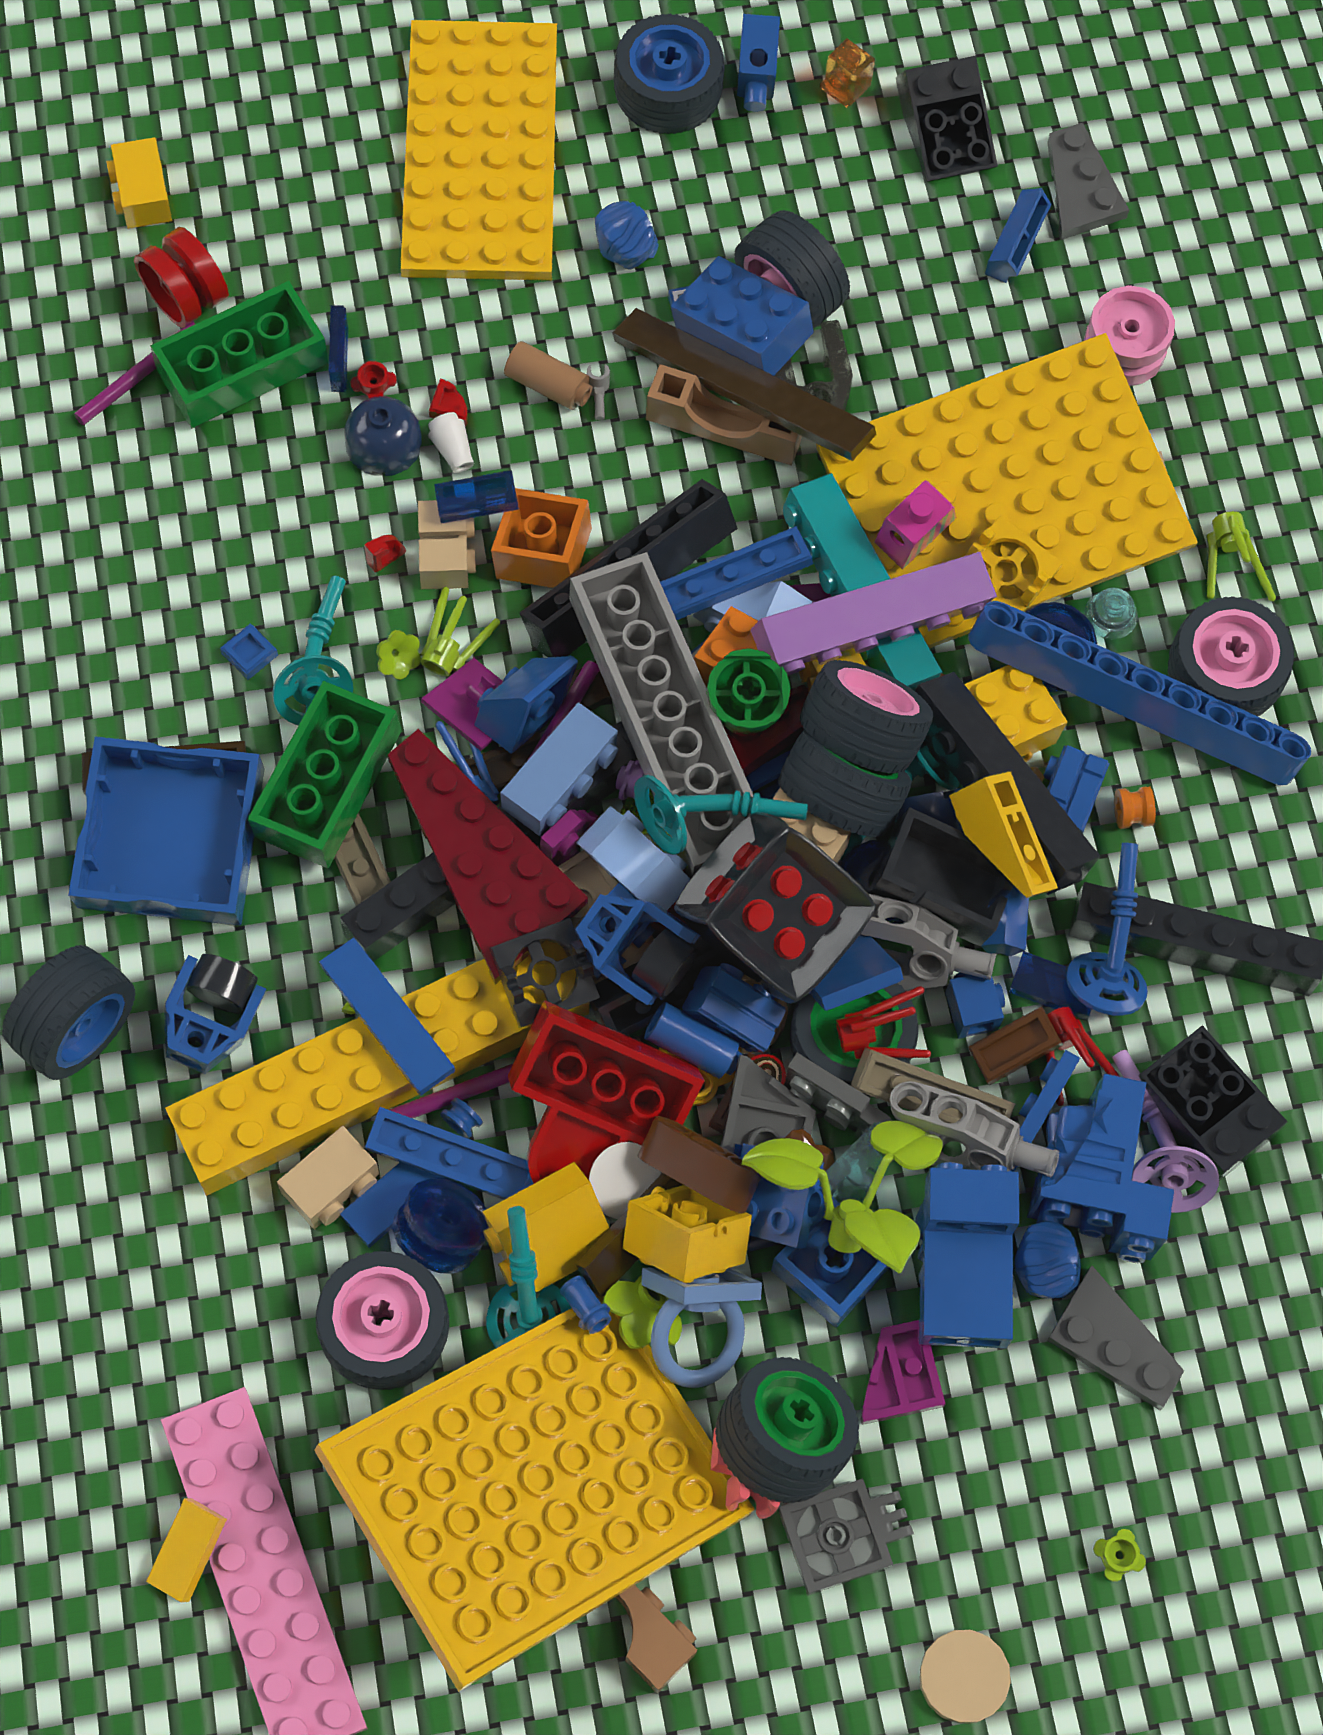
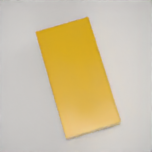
(186, 1550)

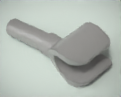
(599, 386)

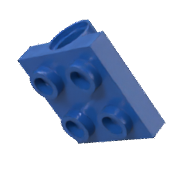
(784, 1213)

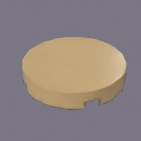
(964, 1676)

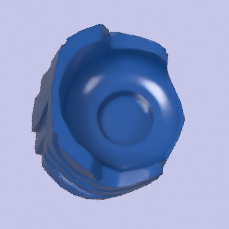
(625, 234)
(1048, 1261)

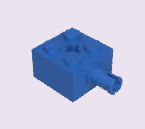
(827, 1289)

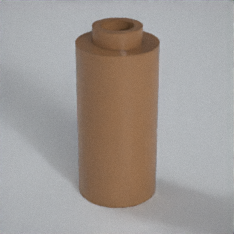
(548, 376)

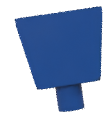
(758, 60)

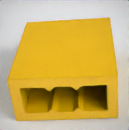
(560, 1220)

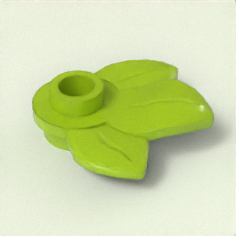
(637, 1312)

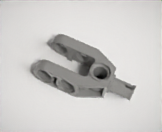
(933, 943)
(983, 1131)

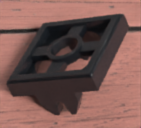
(562, 934)

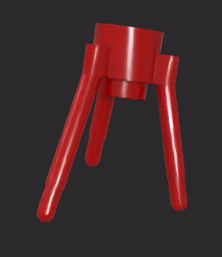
(858, 1028)
(1073, 1034)

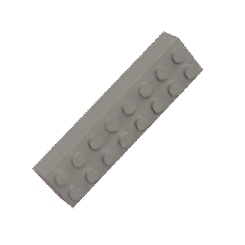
(659, 694)

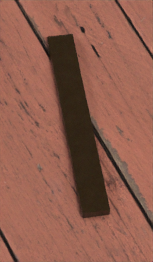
(746, 384)

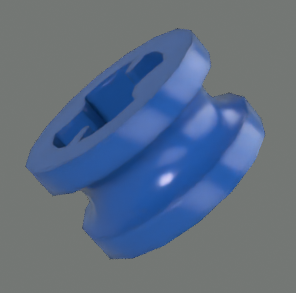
(461, 1118)

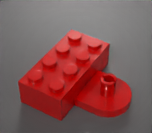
(596, 1089)

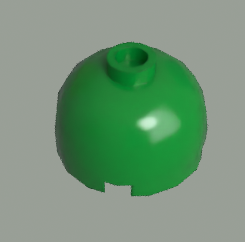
(748, 691)

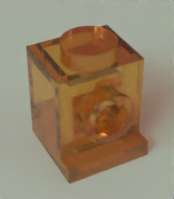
(848, 73)

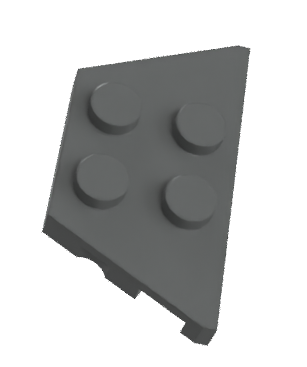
(762, 1108)

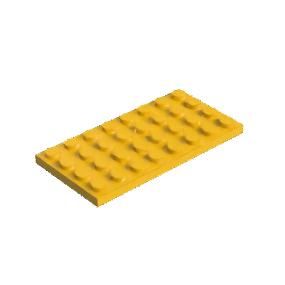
(480, 151)

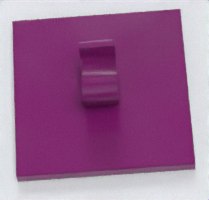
(457, 700)

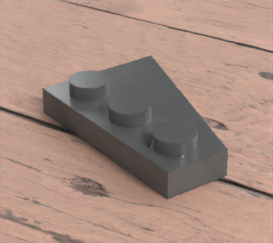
(1082, 183)
(1115, 1342)

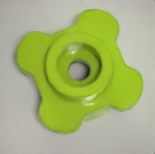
(1121, 1542)

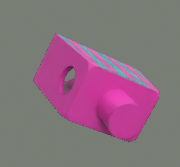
(918, 523)

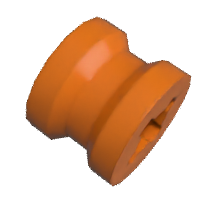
(1134, 807)

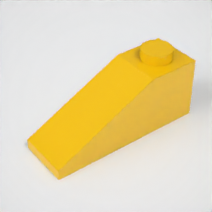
(1002, 830)

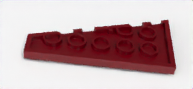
(488, 862)

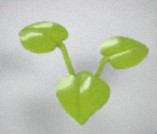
(854, 1226)

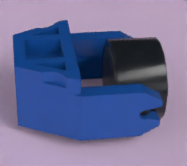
(663, 961)
(221, 986)

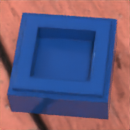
(249, 651)

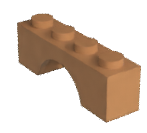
(686, 405)
(657, 1645)

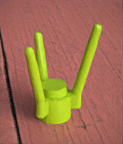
(1233, 536)
(441, 653)

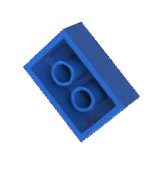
(744, 315)

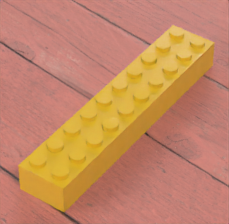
(348, 1074)

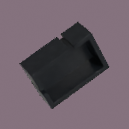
(944, 874)

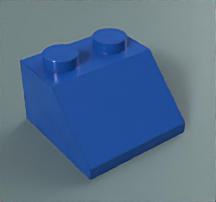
(525, 700)

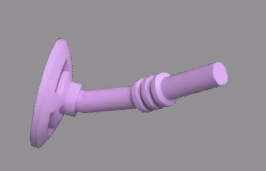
(1176, 1159)

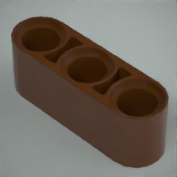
(699, 1164)

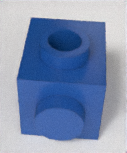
(975, 1004)

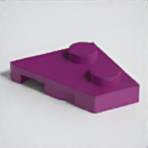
(560, 840)
(901, 1376)

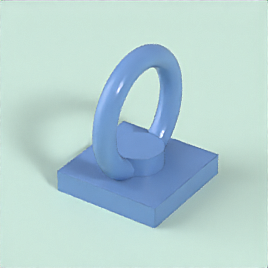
(702, 1295)

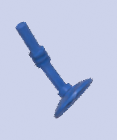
(1113, 967)

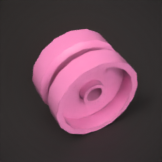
(1138, 328)

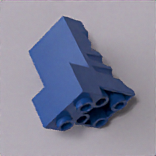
(1096, 1170)
(967, 1256)

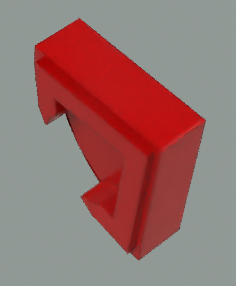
(448, 400)
(383, 551)

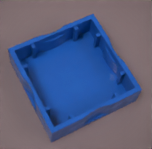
(167, 831)

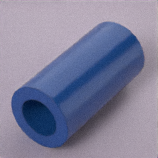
(693, 1041)

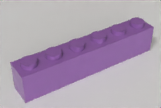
(875, 612)

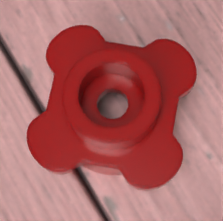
(373, 371)

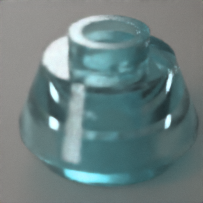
(1112, 613)

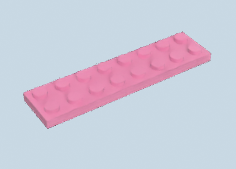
(264, 1571)

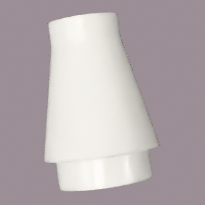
(451, 440)

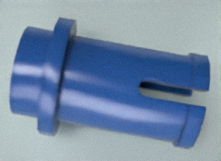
(586, 1305)

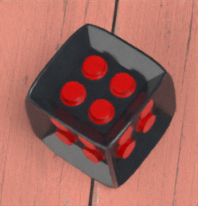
(775, 906)

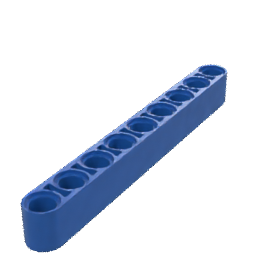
(1139, 693)

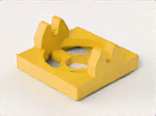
(1045, 562)

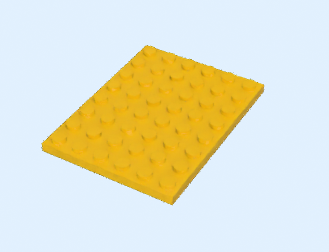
(1045, 448)
(529, 1489)

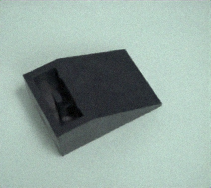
(947, 118)
(1211, 1102)

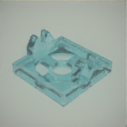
(852, 1168)

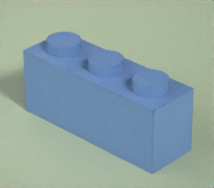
(560, 770)

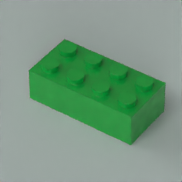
(240, 354)
(325, 774)

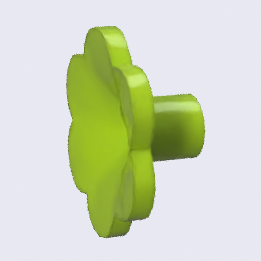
(398, 654)

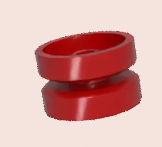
(181, 277)

